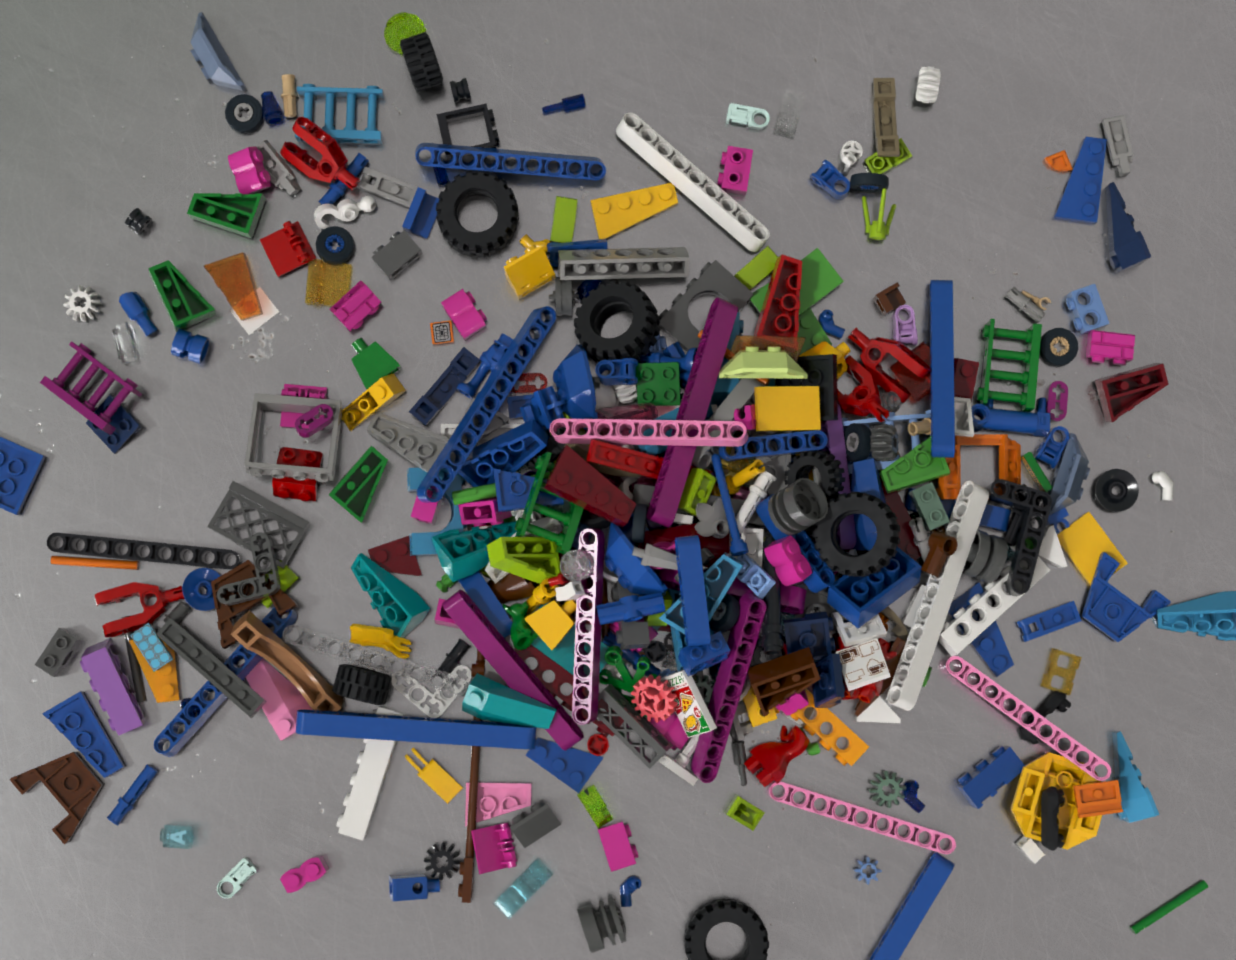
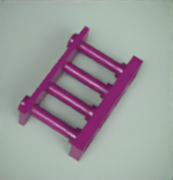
(87, 408)

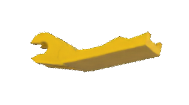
(379, 637)
(436, 777)

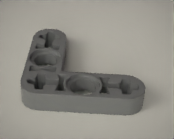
(258, 582)

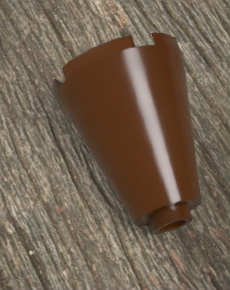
(512, 588)

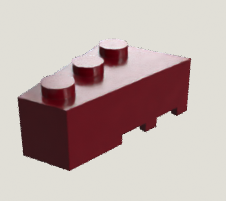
(1127, 389)

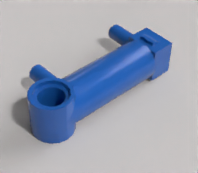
(1012, 421)

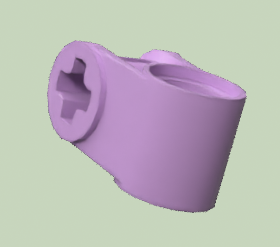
(905, 328)

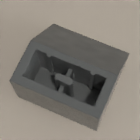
(535, 824)

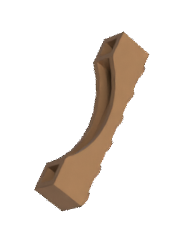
(261, 640)

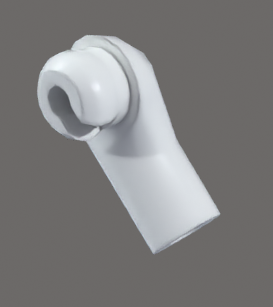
(1167, 484)

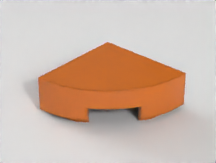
(1059, 162)

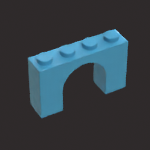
(422, 543)

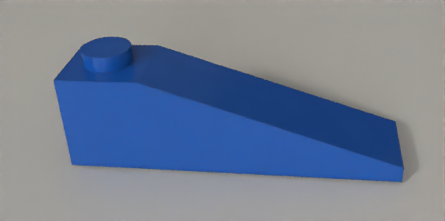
(866, 480)

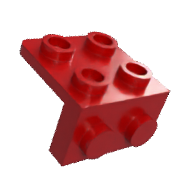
(288, 486)

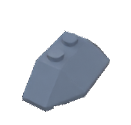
(213, 56)
(1069, 475)

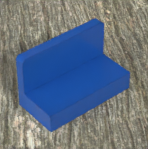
(421, 214)

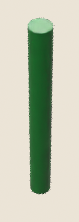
(1170, 906)

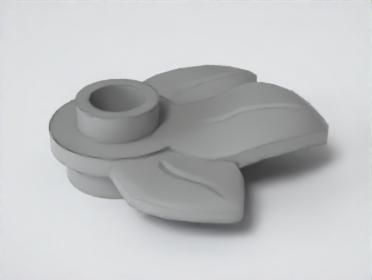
(709, 517)

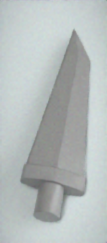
(656, 557)

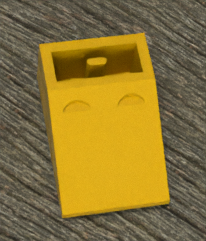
(529, 271)

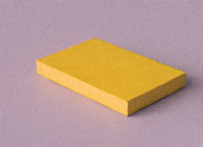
(787, 408)
(1084, 543)

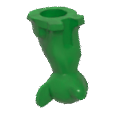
(520, 631)

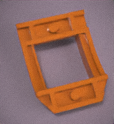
(1009, 462)

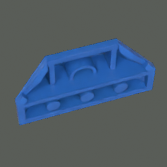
(576, 385)
(628, 568)

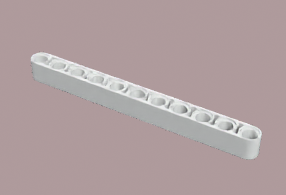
(937, 599)

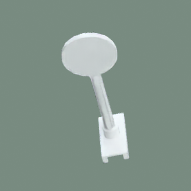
(679, 764)

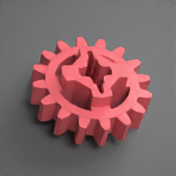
(654, 698)

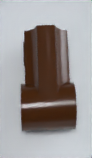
(940, 547)

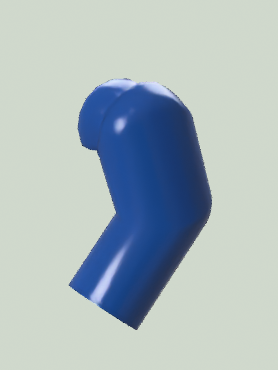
(828, 324)
(627, 889)

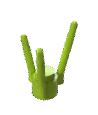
(878, 229)

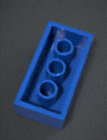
(866, 596)

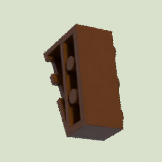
(782, 677)

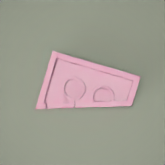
(499, 799)

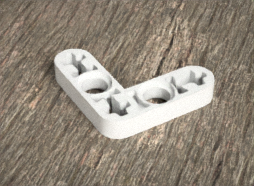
(437, 697)

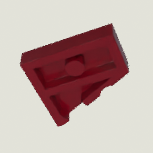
(396, 557)

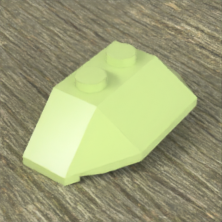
(762, 364)

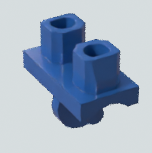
(548, 405)

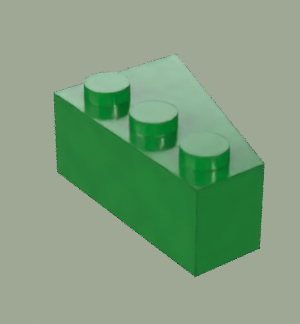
(230, 212)
(179, 297)
(359, 483)

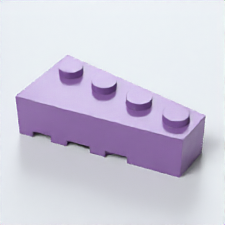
(112, 687)

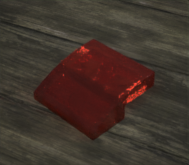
(915, 385)

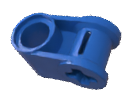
(830, 179)
(622, 371)
(1050, 450)

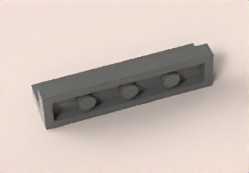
(638, 724)

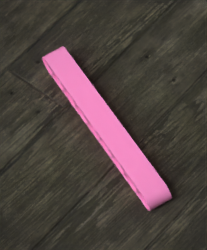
(657, 438)
(1034, 727)
(871, 821)

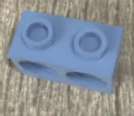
(1093, 308)

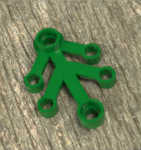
(628, 681)

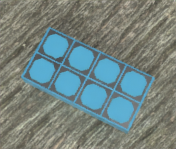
(151, 647)

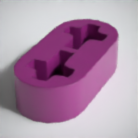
(1062, 400)
(312, 418)

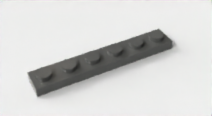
(211, 668)

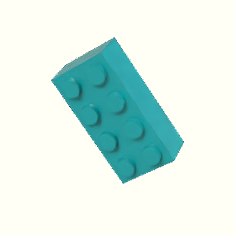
(564, 652)

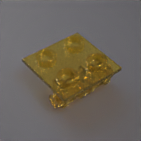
(327, 282)

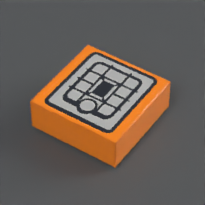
(442, 332)

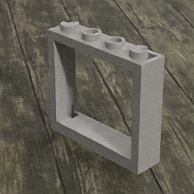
(294, 405)

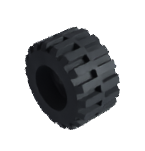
(421, 61)
(828, 467)
(362, 684)

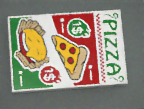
(691, 707)

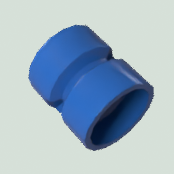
(188, 345)

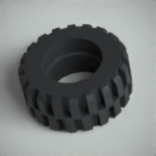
(468, 186)
(605, 302)
(885, 544)
(721, 912)

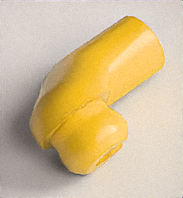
(527, 242)

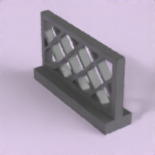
(263, 506)

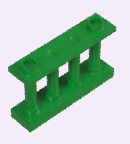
(1027, 377)
(569, 519)

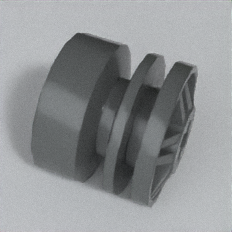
(798, 506)
(602, 924)

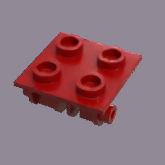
(287, 248)

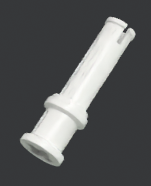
(757, 492)

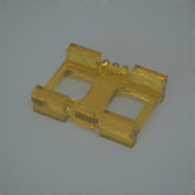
(1054, 669)

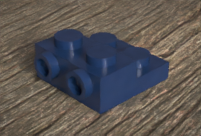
(810, 632)
(830, 687)

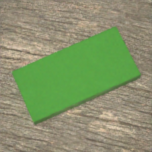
(816, 282)

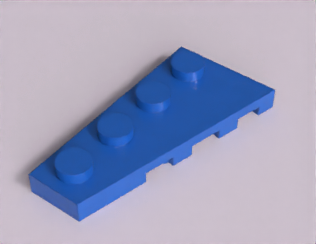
(1083, 189)
(990, 642)
(84, 731)

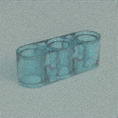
(523, 888)

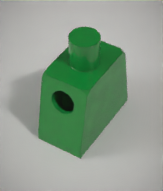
(373, 362)

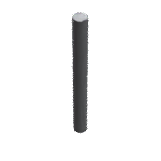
(135, 669)

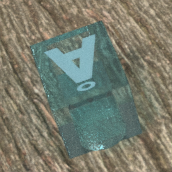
(177, 836)

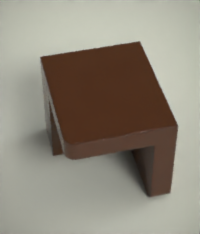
(889, 299)

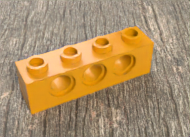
(855, 746)

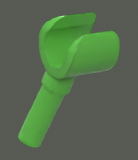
(812, 748)

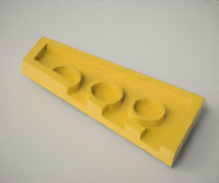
(624, 210)

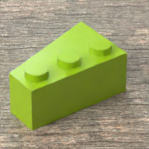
(525, 557)

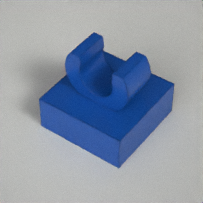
(1058, 517)

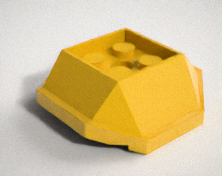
(1062, 774)

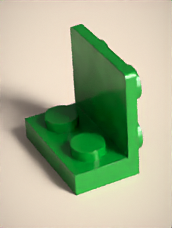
(659, 383)

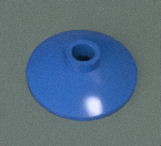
(199, 578)

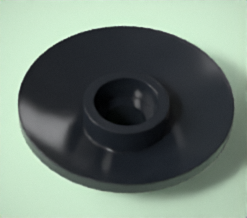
(1126, 486)

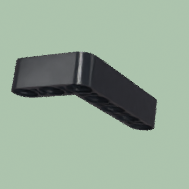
(1026, 531)

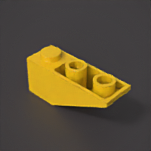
(372, 401)

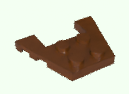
(225, 613)
(69, 783)

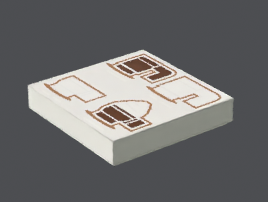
(863, 664)

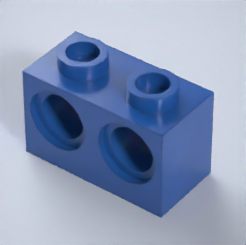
(704, 656)

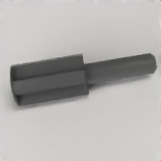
(740, 758)

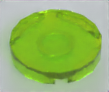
(402, 27)

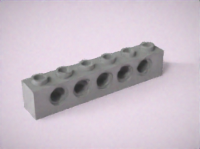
(623, 263)

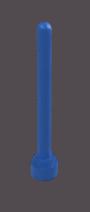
(738, 546)

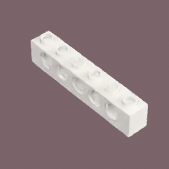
(954, 642)

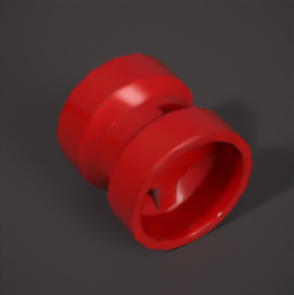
(597, 744)

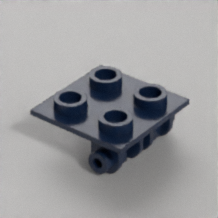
(121, 420)

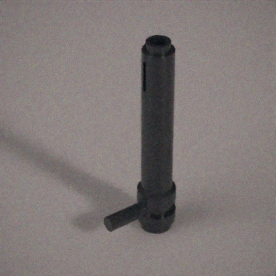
(772, 628)

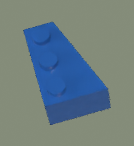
(990, 776)

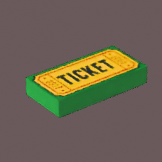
(1036, 472)

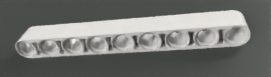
(692, 182)

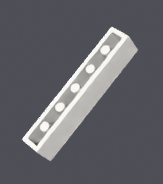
(366, 784)

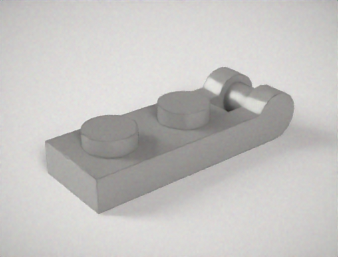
(387, 187)

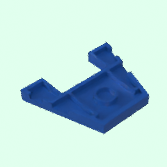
(1111, 609)

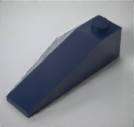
(1125, 244)

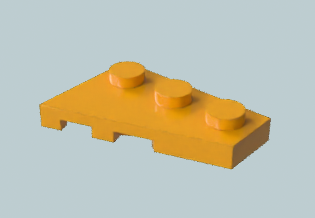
(164, 680)

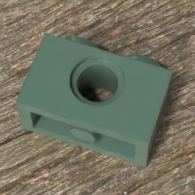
(929, 506)

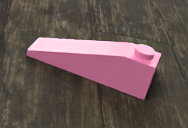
(281, 697)

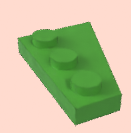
(914, 468)

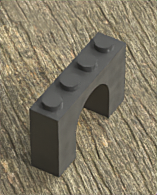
(714, 280)

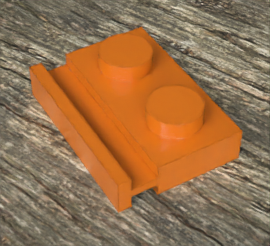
(1097, 798)

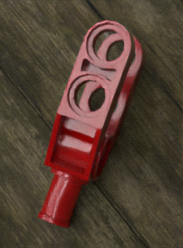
(333, 160)
(885, 347)
(865, 397)
(149, 614)

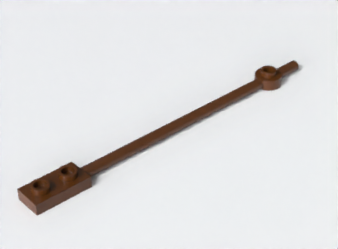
(467, 867)

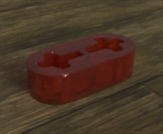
(529, 389)

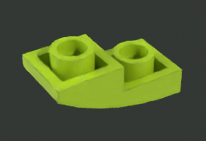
(884, 164)
(563, 219)
(757, 268)

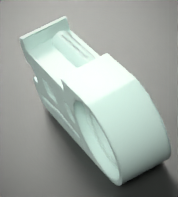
(745, 115)
(237, 876)

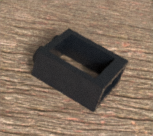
(445, 118)

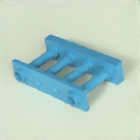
(349, 134)

